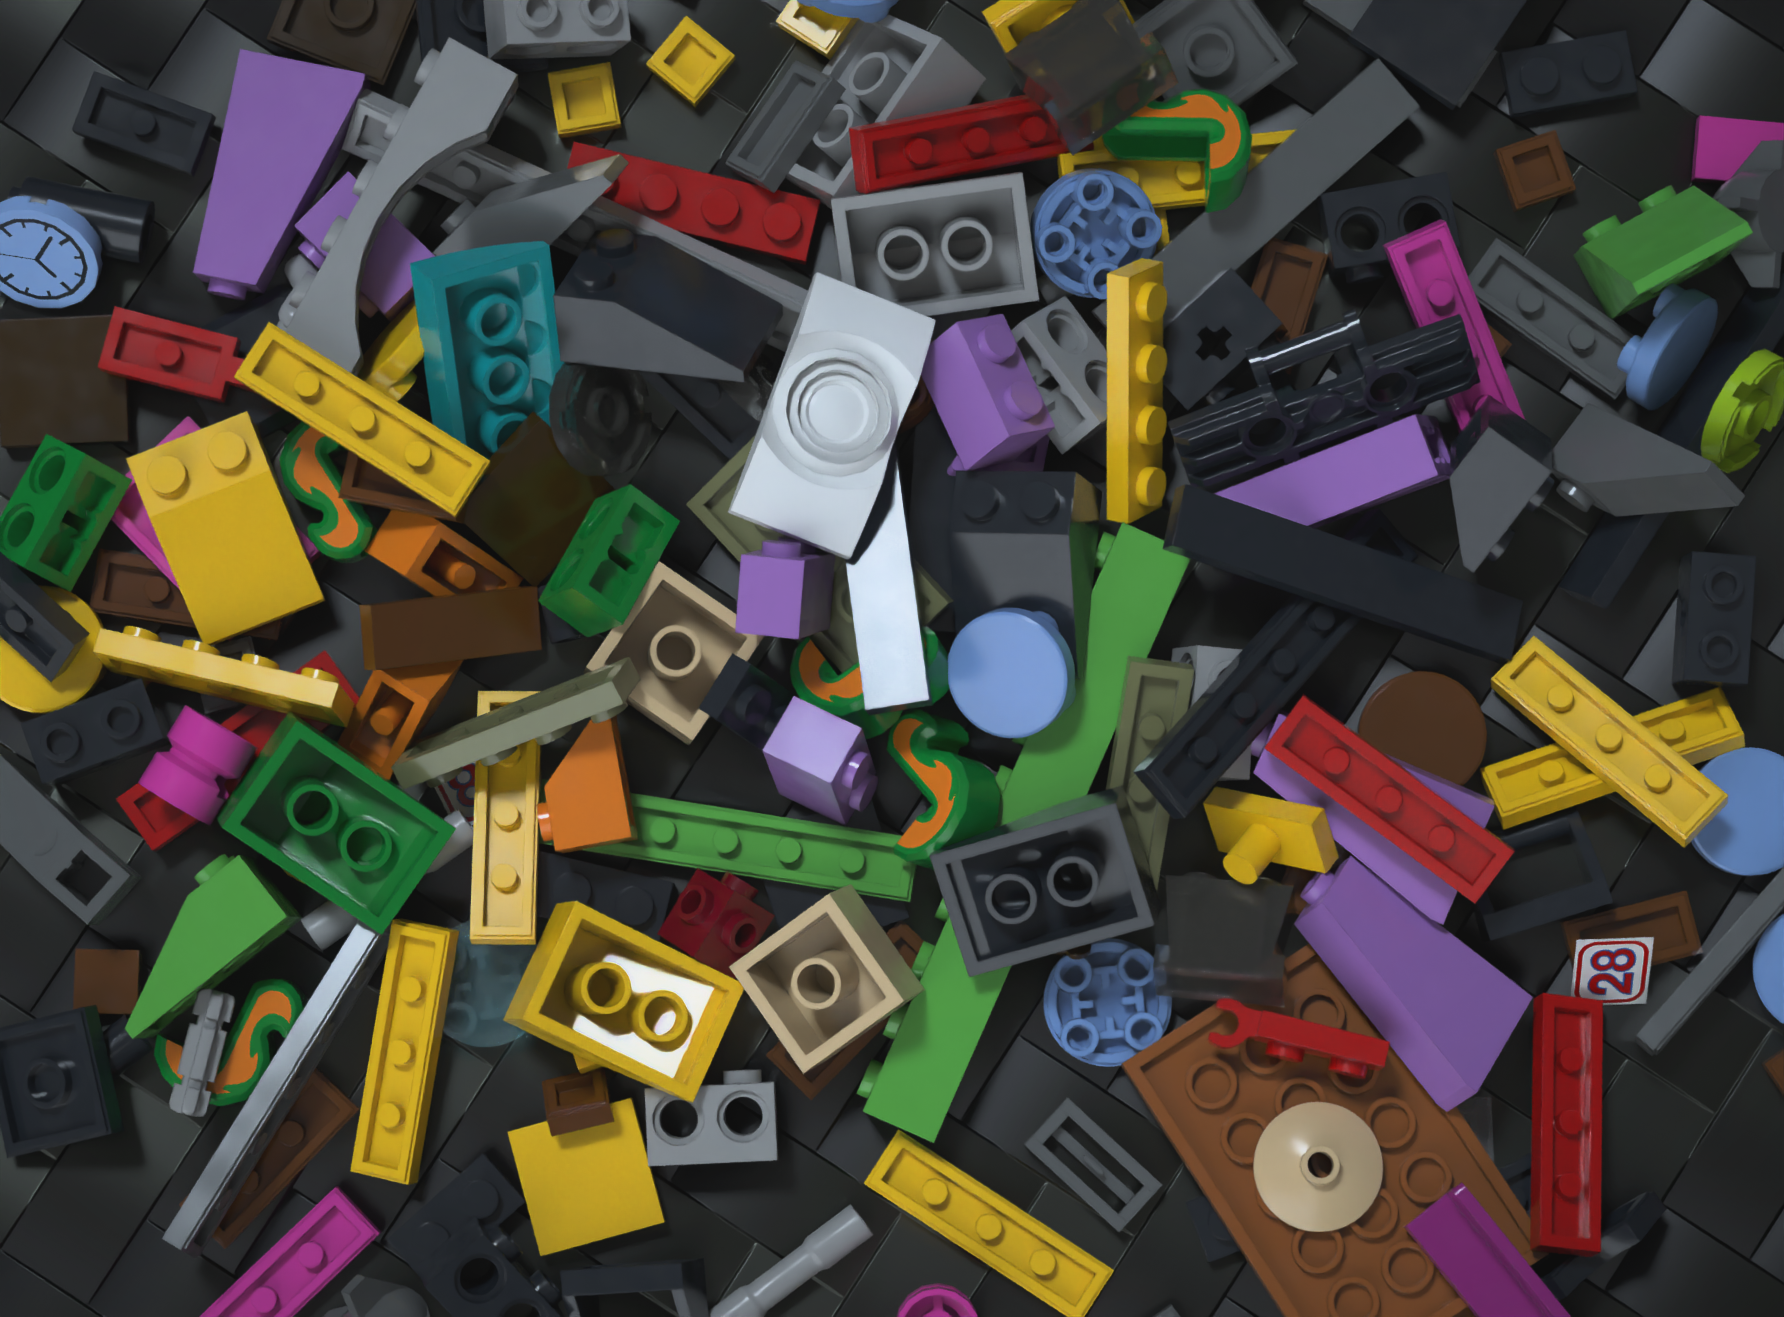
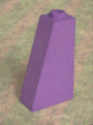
(272, 159)
(1352, 474)
(1380, 855)
(1412, 980)

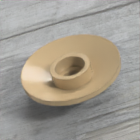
(1284, 1175)

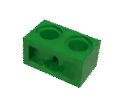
(60, 512)
(609, 561)

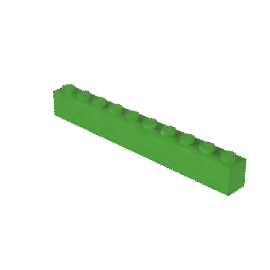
(1058, 764)

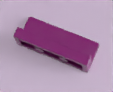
(1480, 1259)

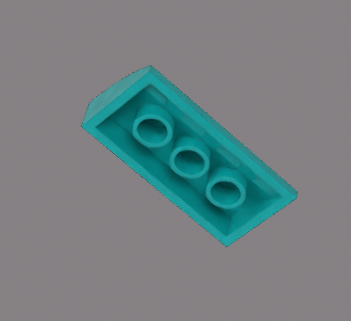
(487, 339)

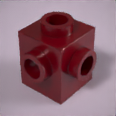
(716, 920)

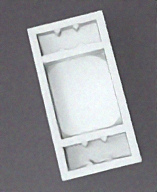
(833, 416)

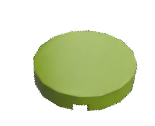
(1745, 405)

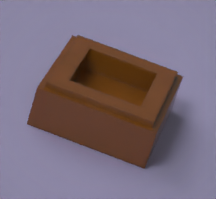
(1534, 170)
(107, 979)
(577, 1101)

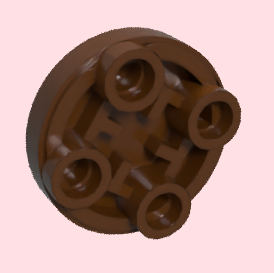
(1427, 724)

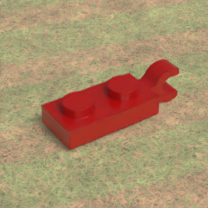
(171, 355)
(1293, 1037)

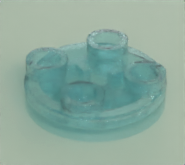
(483, 989)

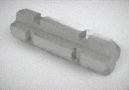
(202, 1052)

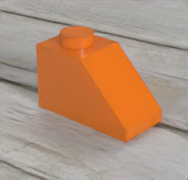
(437, 556)
(395, 711)
(589, 793)

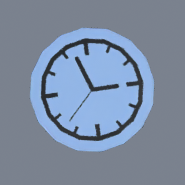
(47, 253)

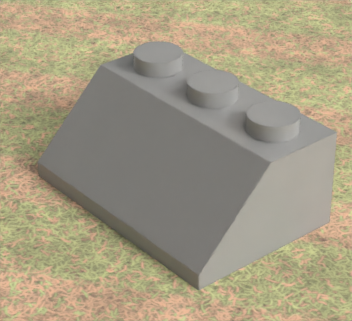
(887, 75)
(939, 244)

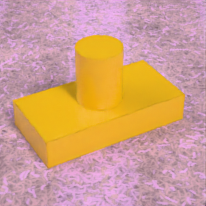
(1266, 831)

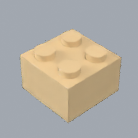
(677, 647)
(826, 978)

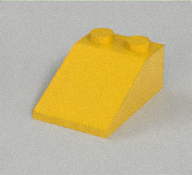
(226, 528)
(624, 1000)

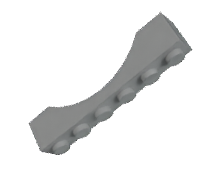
(452, 113)

